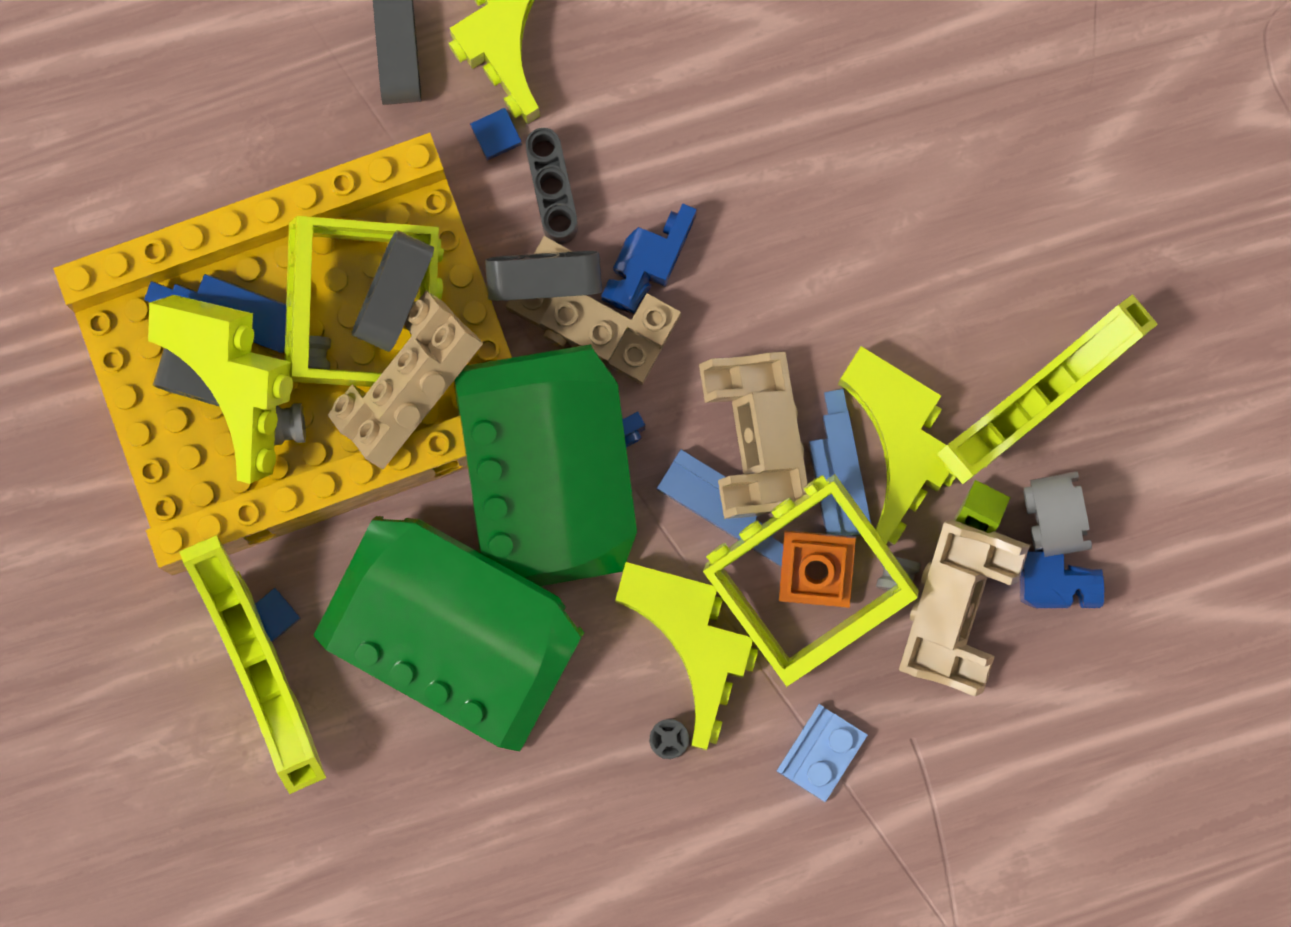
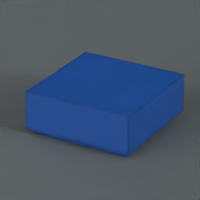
(496, 134)
(276, 614)

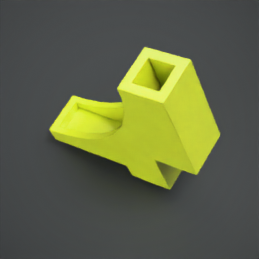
(496, 37)
(245, 384)
(898, 412)
(708, 653)

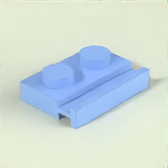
(821, 753)

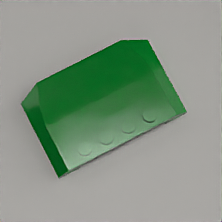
(548, 464)
(450, 629)

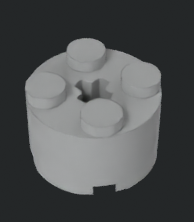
(1058, 513)

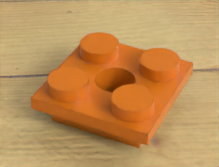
(834, 551)

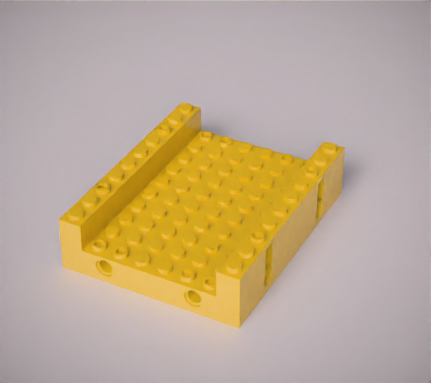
(183, 446)

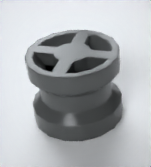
(666, 737)

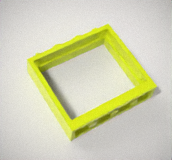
(299, 286)
(844, 633)

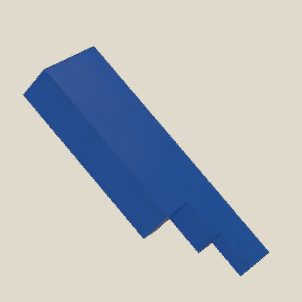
(268, 314)

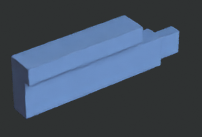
(838, 457)
(698, 490)

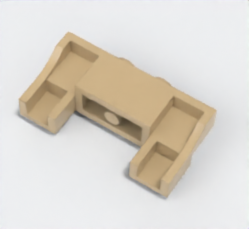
(580, 320)
(409, 385)
(764, 428)
(950, 602)

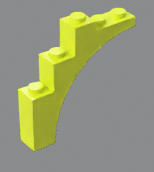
(1047, 390)
(255, 663)

